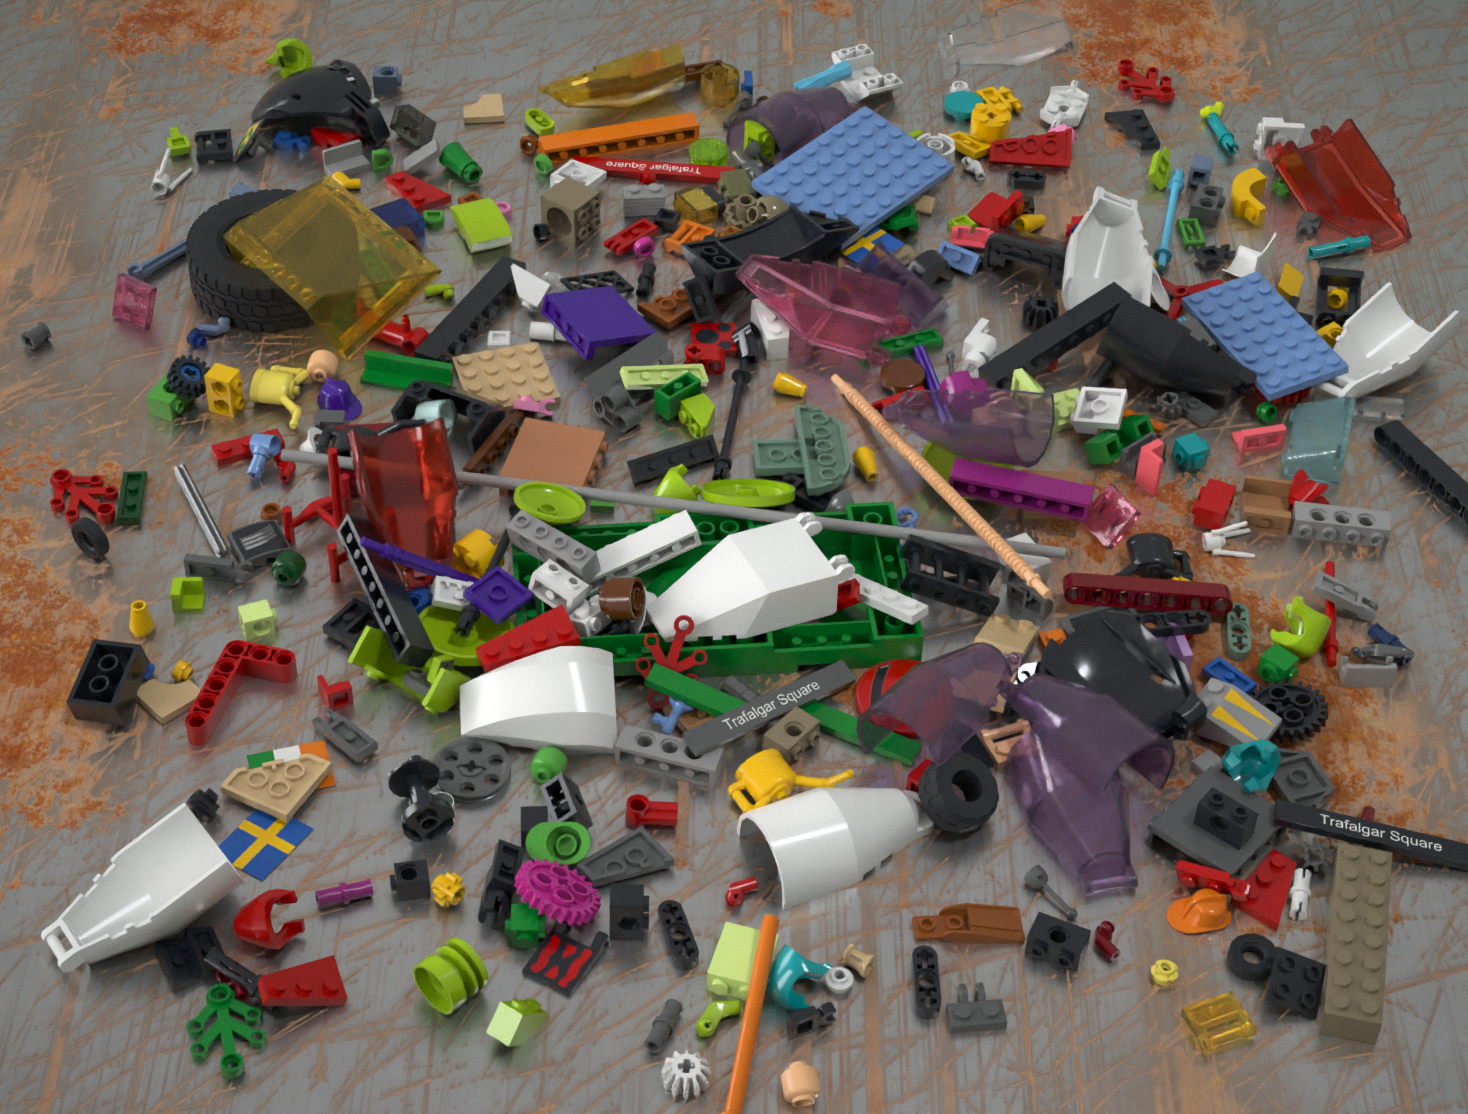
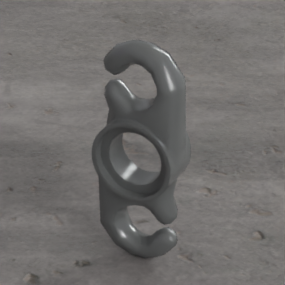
(1381, 651)

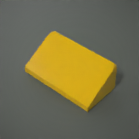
(1290, 282)

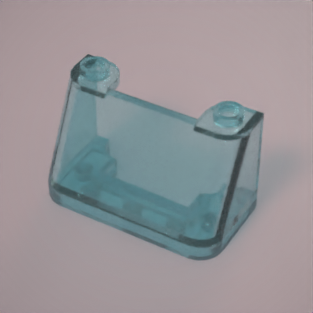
(1319, 439)

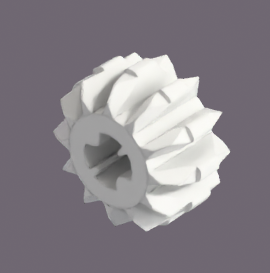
(686, 1074)

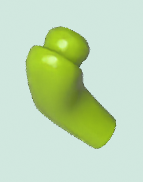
(714, 1013)

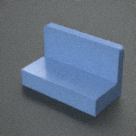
(960, 258)

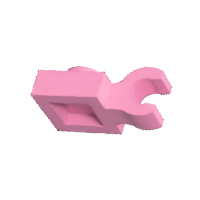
(528, 404)

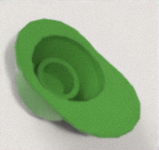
(558, 841)

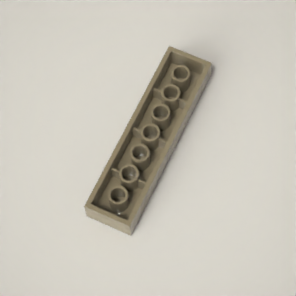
(1356, 944)

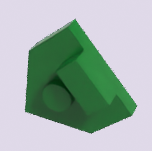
(902, 218)

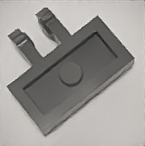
(976, 1015)

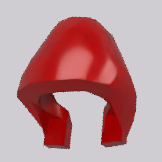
(255, 925)

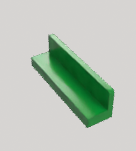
(399, 371)

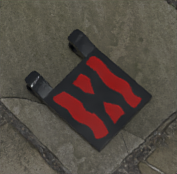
(562, 960)

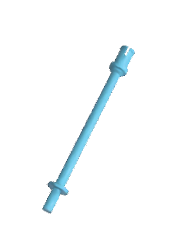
(1175, 186)

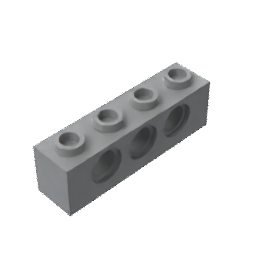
(1340, 524)
(549, 543)
(667, 756)

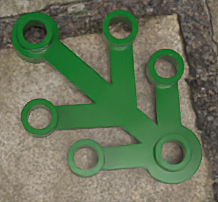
(225, 1026)

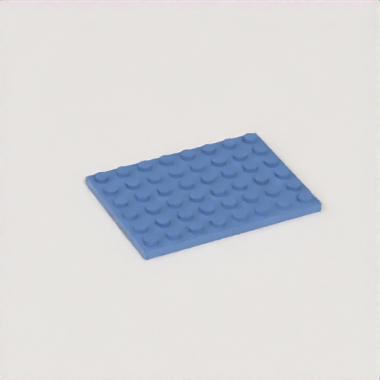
(856, 172)

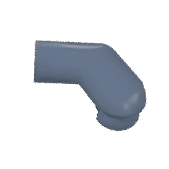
(214, 330)

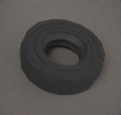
(90, 538)
(1253, 942)

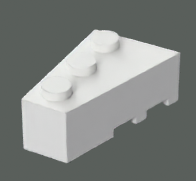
(773, 331)

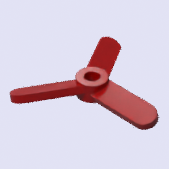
(1181, 291)

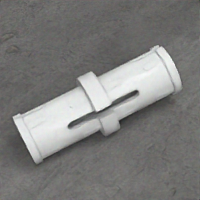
(1300, 894)

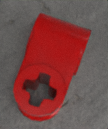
(711, 357)

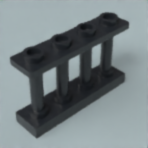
(953, 561)

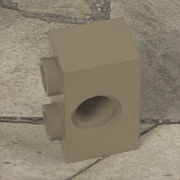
(793, 734)

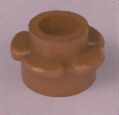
(525, 148)
(271, 511)

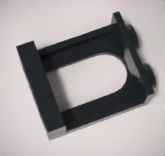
(1338, 278)

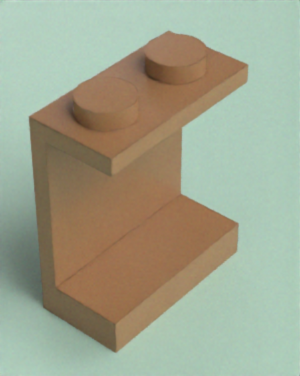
(1265, 504)

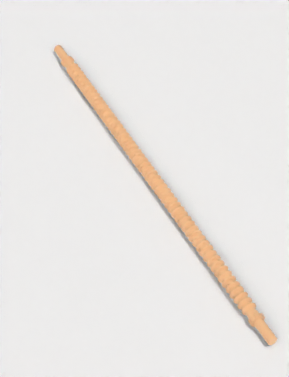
(943, 488)

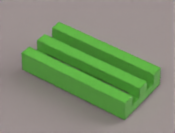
(1183, 235)

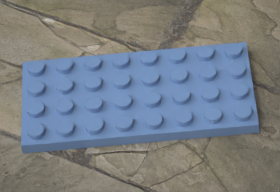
(1265, 335)

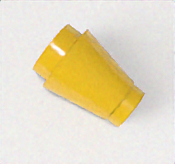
(1030, 222)
(1338, 297)
(789, 385)
(866, 463)
(140, 619)

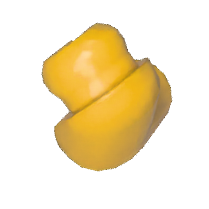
(347, 183)

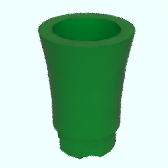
(460, 162)

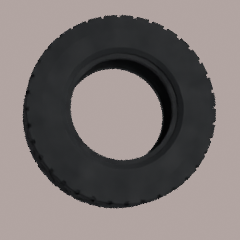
(229, 287)

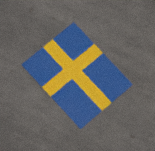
(862, 246)
(262, 843)

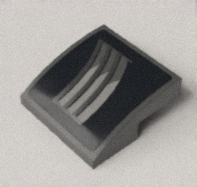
(258, 542)

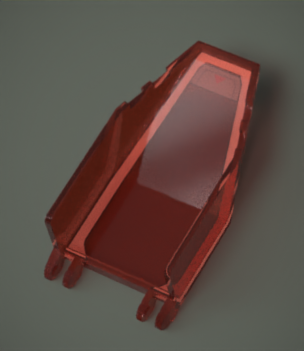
(1344, 184)

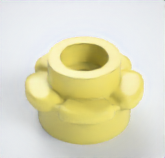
(1164, 977)

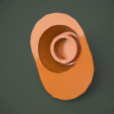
(1199, 913)

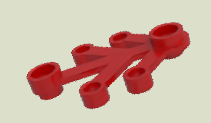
(1164, 93)
(64, 480)
(671, 660)

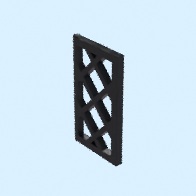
(600, 276)

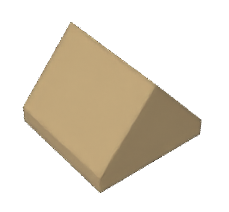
(925, 204)

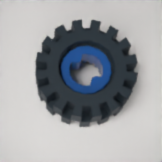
(185, 384)

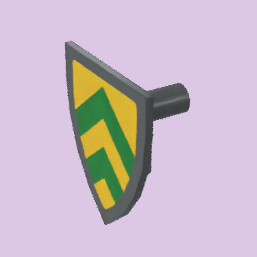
(256, 141)

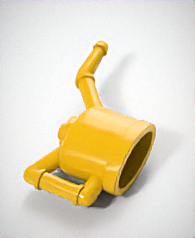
(772, 779)

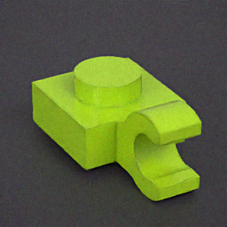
(178, 143)

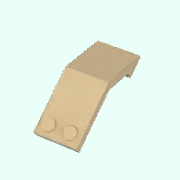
(1008, 637)

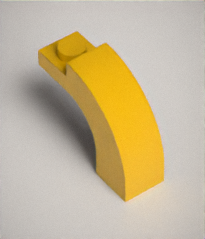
(1242, 198)

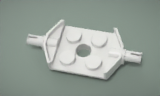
(1065, 105)

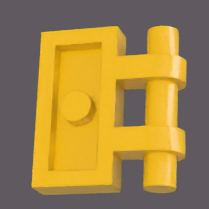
(1003, 95)

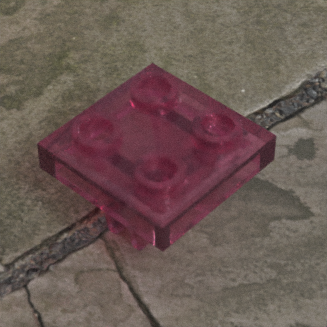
(134, 301)
(1111, 516)

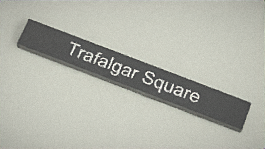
(768, 708)

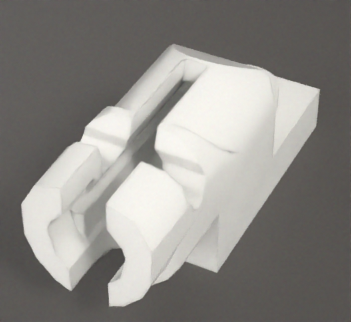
(978, 348)

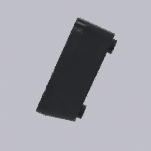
(478, 409)

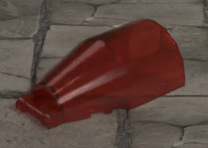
(409, 492)

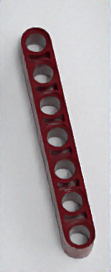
(1136, 587)

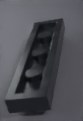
(661, 461)

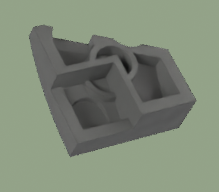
(1032, 600)

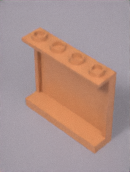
(555, 454)

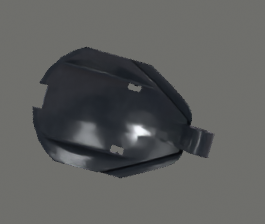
(326, 91)
(1118, 658)

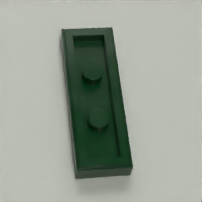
(132, 498)

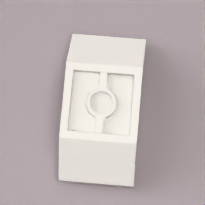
(865, 79)

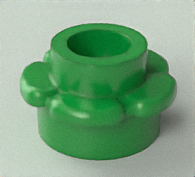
(1266, 411)

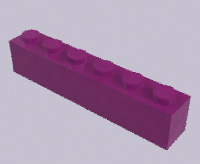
(1021, 489)

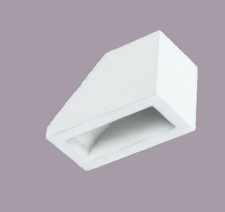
(530, 288)

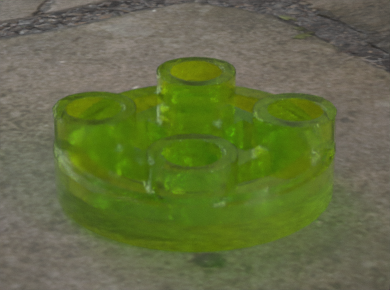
(708, 152)

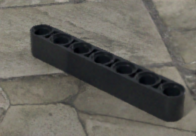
(1425, 466)

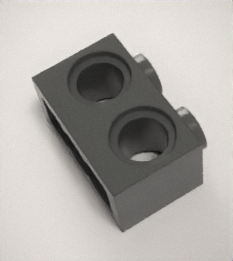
(1207, 204)

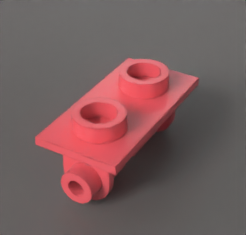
(962, 236)

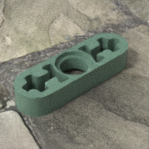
(1232, 638)

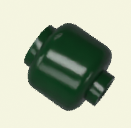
(288, 566)

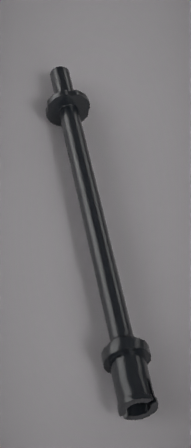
(723, 463)
(470, 613)

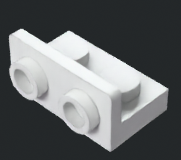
(449, 593)

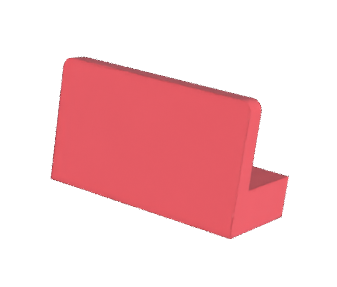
(1260, 438)
(1150, 466)

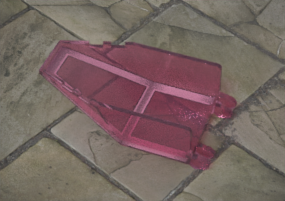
(828, 304)

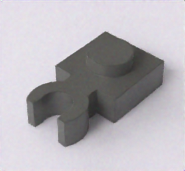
(1308, 224)

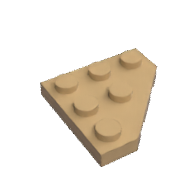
(278, 786)

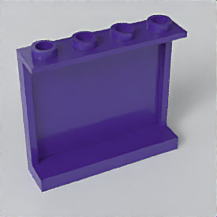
(594, 319)

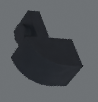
(929, 266)

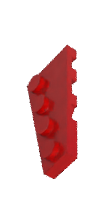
(1042, 150)

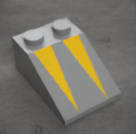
(1234, 715)

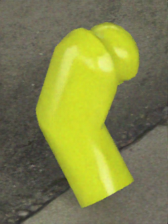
(1217, 108)

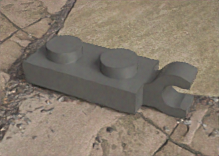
(216, 568)

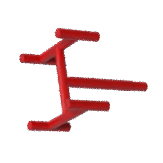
(339, 501)

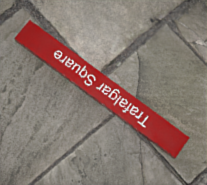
(663, 170)

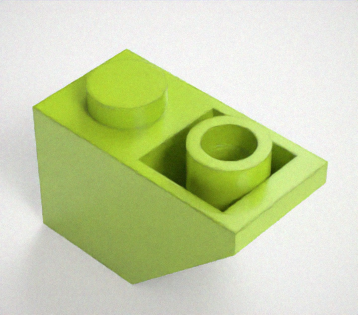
(698, 415)
(516, 1020)

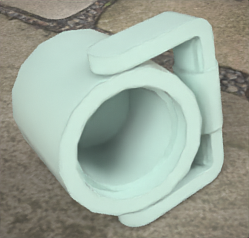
(438, 408)

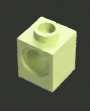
(257, 619)

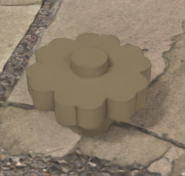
(737, 212)

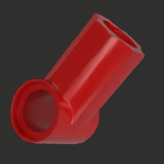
(644, 812)

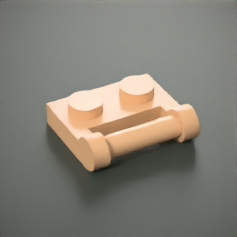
(1000, 750)

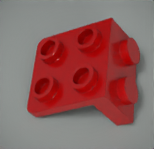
(996, 211)

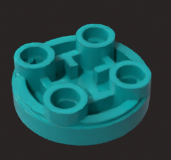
(961, 104)

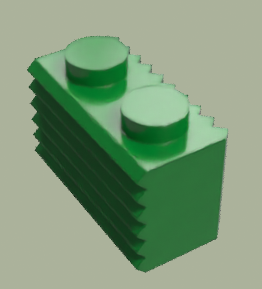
(669, 396)

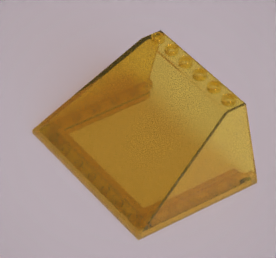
(333, 261)

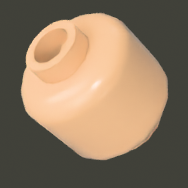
(322, 365)
(800, 1084)

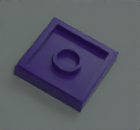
(498, 595)

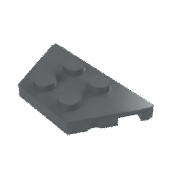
(1301, 779)

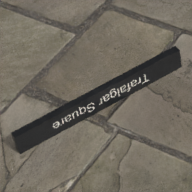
(1371, 834)

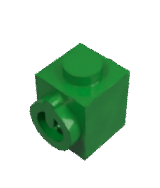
(1278, 664)
(525, 926)

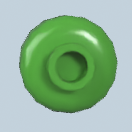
(547, 764)

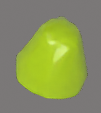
(291, 56)
(675, 487)
(1305, 635)

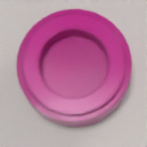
(644, 247)

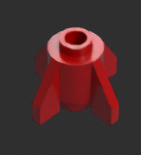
(1306, 491)

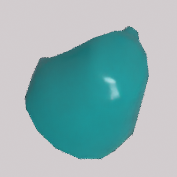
(1252, 764)
(785, 971)

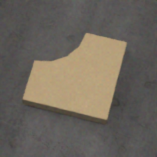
(486, 110)
(167, 700)

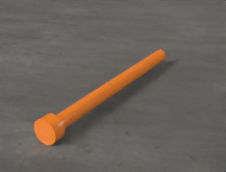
(751, 1016)

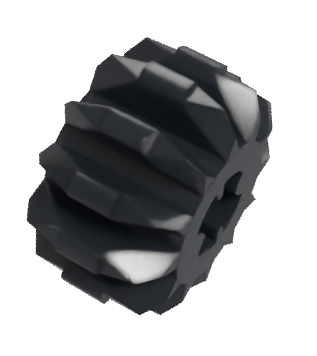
(1039, 311)

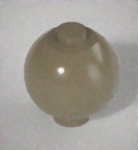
(765, 209)

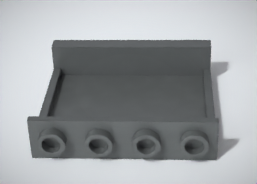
(1177, 826)

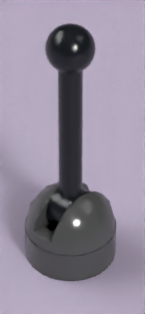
(754, 150)

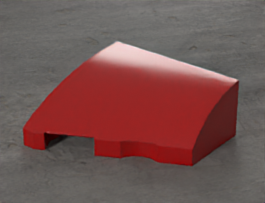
(330, 137)

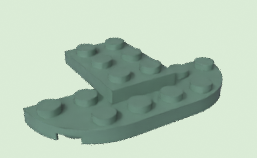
(817, 453)

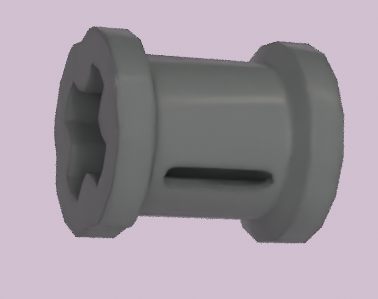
(35, 335)

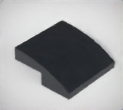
(185, 956)

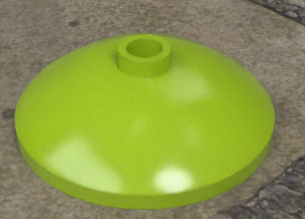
(550, 502)

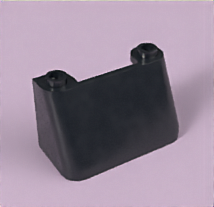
(1028, 249)

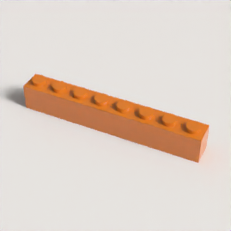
(620, 138)

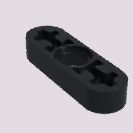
(676, 945)
(921, 991)

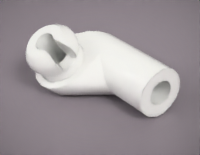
(974, 167)

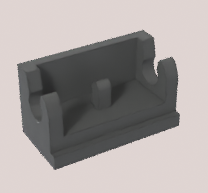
(1130, 455)

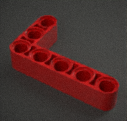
(234, 663)

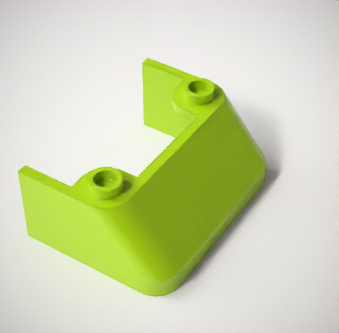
(376, 656)

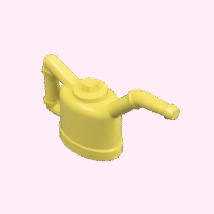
(279, 387)

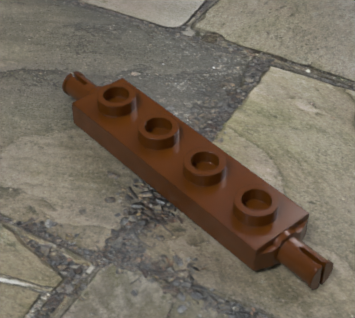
(494, 445)

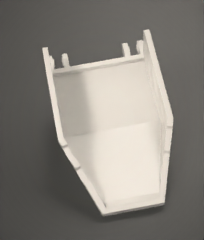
(754, 584)

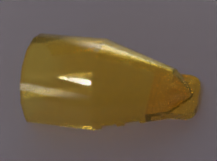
(622, 81)

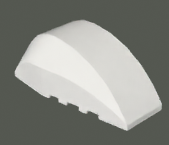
(545, 700)

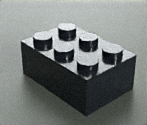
(108, 682)

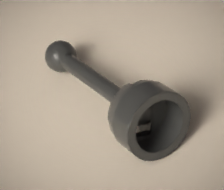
(741, 104)
(1038, 879)

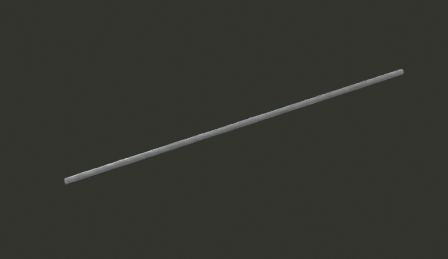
(717, 509)

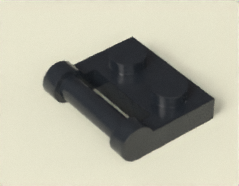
(221, 145)
(348, 621)

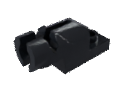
(500, 882)

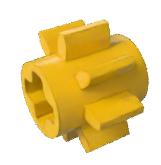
(448, 889)

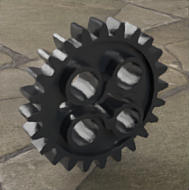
(1298, 707)

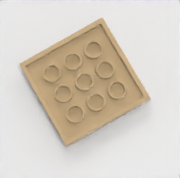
(507, 374)

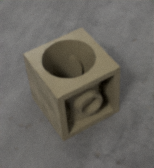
(571, 210)

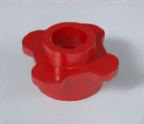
(647, 177)

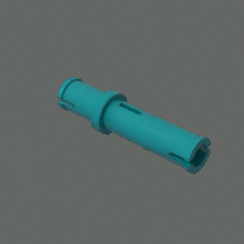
(1224, 136)
(1346, 245)

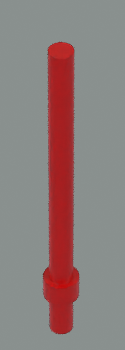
(1331, 645)

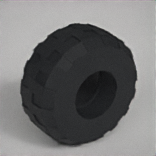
(945, 806)

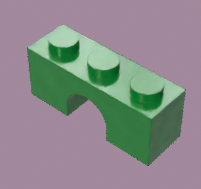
(1108, 444)

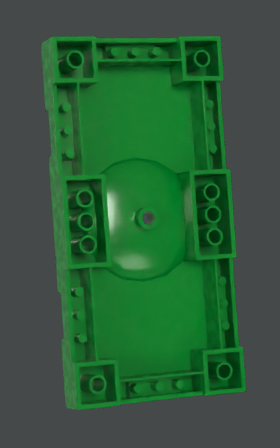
(854, 634)

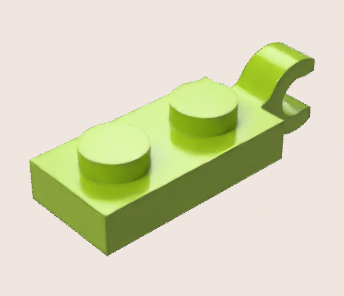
(1160, 168)

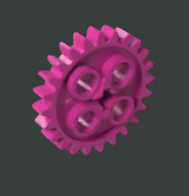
(557, 892)

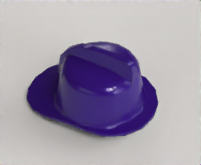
(338, 396)

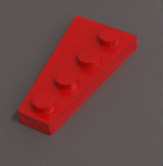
(532, 637)

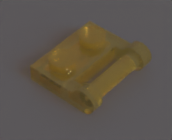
(1215, 1014)

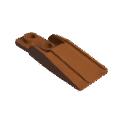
(971, 924)

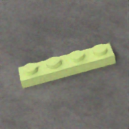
(658, 375)

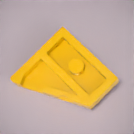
(970, 145)

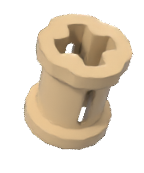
(848, 959)

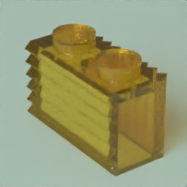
(695, 205)

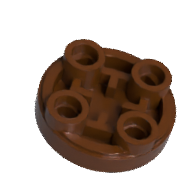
(902, 375)

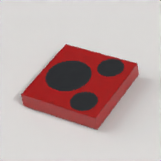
(715, 335)

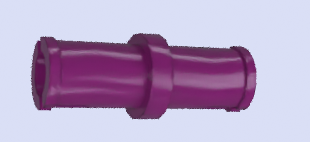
(344, 893)

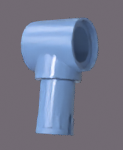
(262, 448)

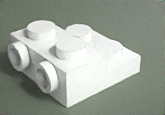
(1274, 131)
(579, 172)
(1098, 409)
(589, 618)

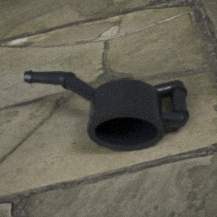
(341, 441)
(1154, 558)

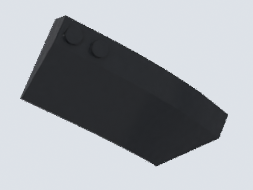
(784, 236)

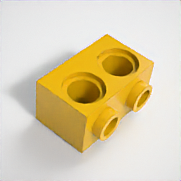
(224, 390)

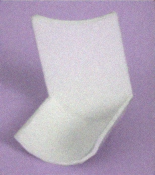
(1251, 261)

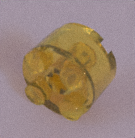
(719, 84)

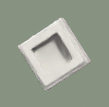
(498, 339)

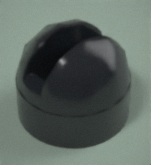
(540, 231)

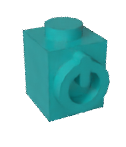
(1191, 451)

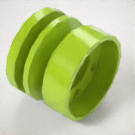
(450, 975)

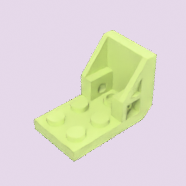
(1063, 401)

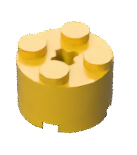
(990, 122)
(474, 553)

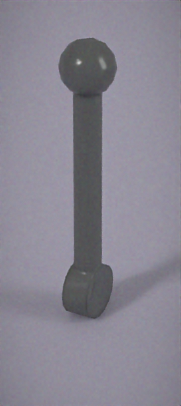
(950, 355)

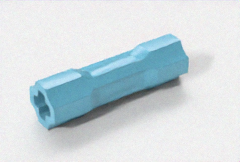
(834, 74)

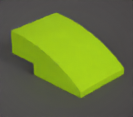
(482, 225)

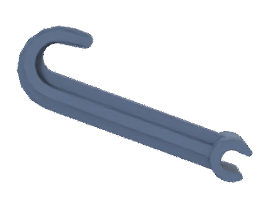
(139, 271)

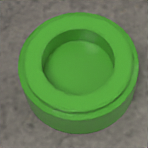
(543, 164)

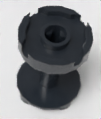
(426, 815)

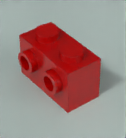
(1213, 504)

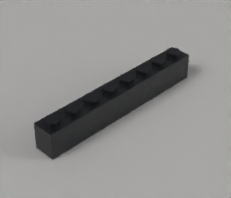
(471, 313)
(1055, 338)
(386, 594)

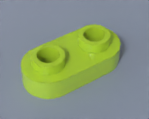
(539, 121)

